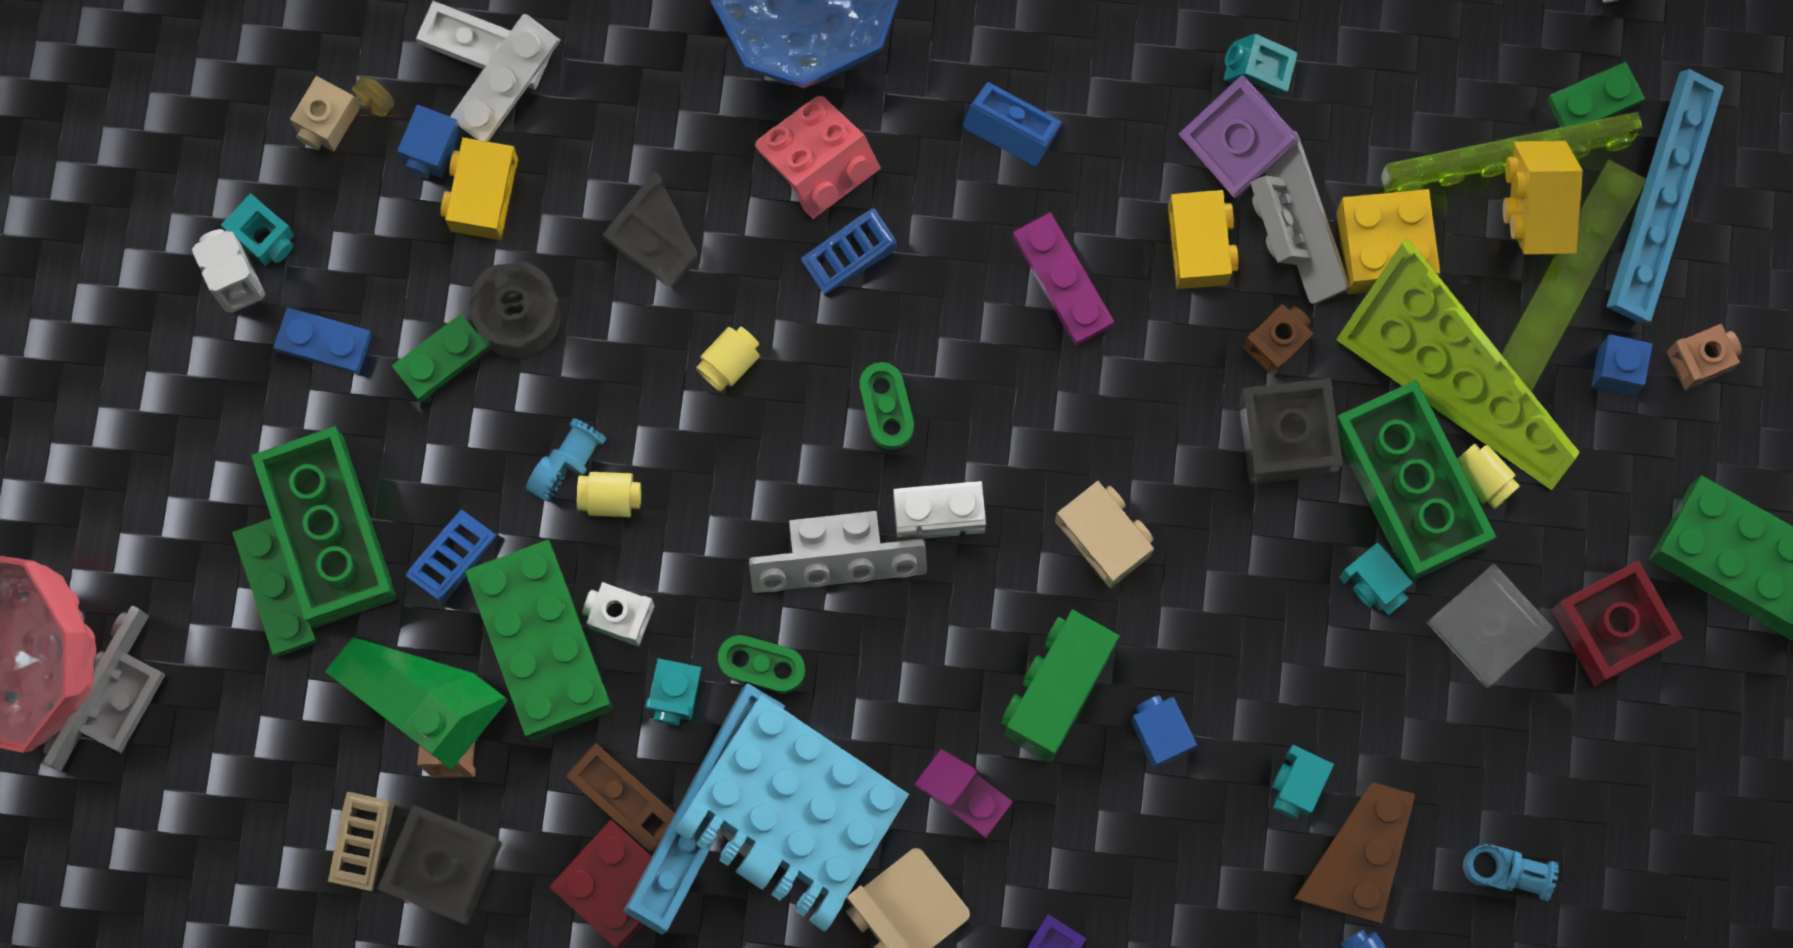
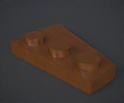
(1363, 857)

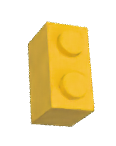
(480, 188)
(1201, 239)

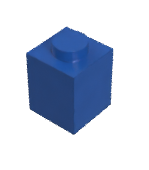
(429, 142)
(1621, 365)
(1162, 731)

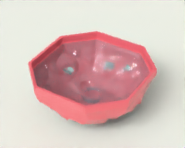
(42, 654)

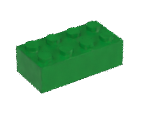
(1413, 481)
(324, 527)
(1732, 553)
(539, 641)

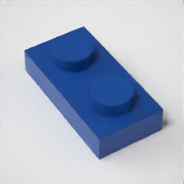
(322, 341)

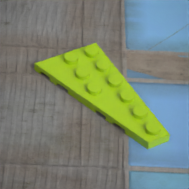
(1422, 333)

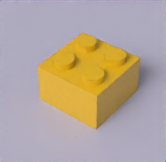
(1543, 197)
(1375, 228)

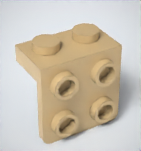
(908, 905)

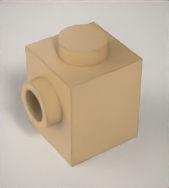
(324, 115)

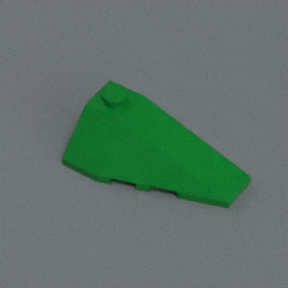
(422, 698)

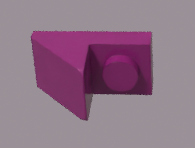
(963, 793)

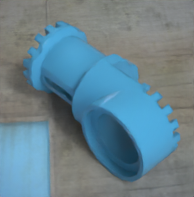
(570, 456)
(1513, 871)

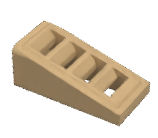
(347, 822)

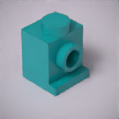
(254, 218)
(1378, 580)
(1300, 783)

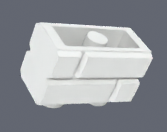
(227, 270)
(939, 510)

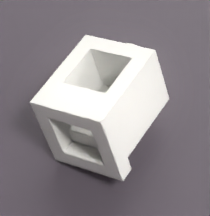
(626, 627)

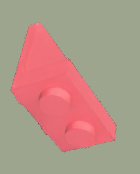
(819, 154)

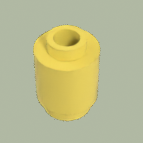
(728, 358)
(1488, 475)
(608, 494)

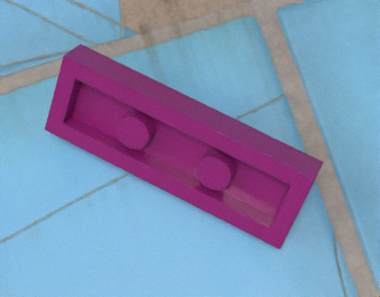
(1063, 279)

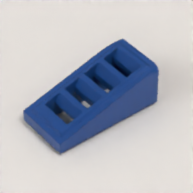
(872, 255)
(443, 592)

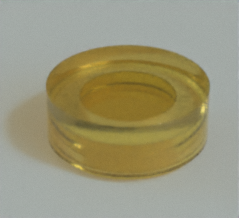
(373, 96)

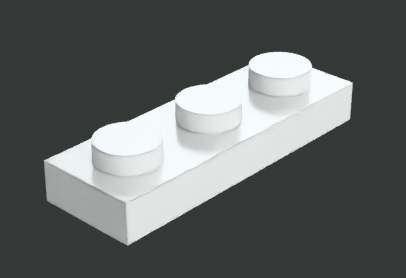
(464, 37)
(505, 78)

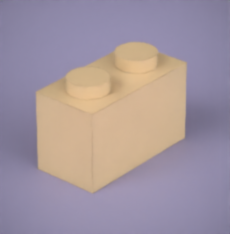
(1105, 533)

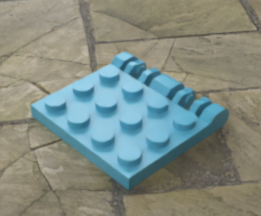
(797, 808)

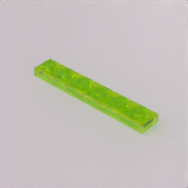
(1490, 158)
(1571, 273)

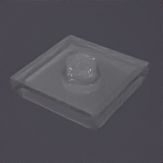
(1490, 625)

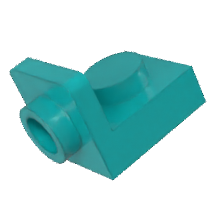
(1261, 62)
(673, 692)

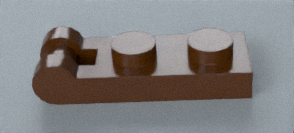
(620, 796)

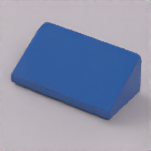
(1011, 124)

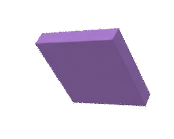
(1239, 136)

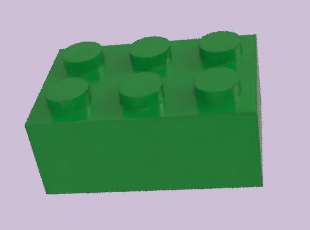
(1058, 685)

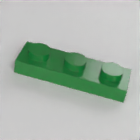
(273, 588)

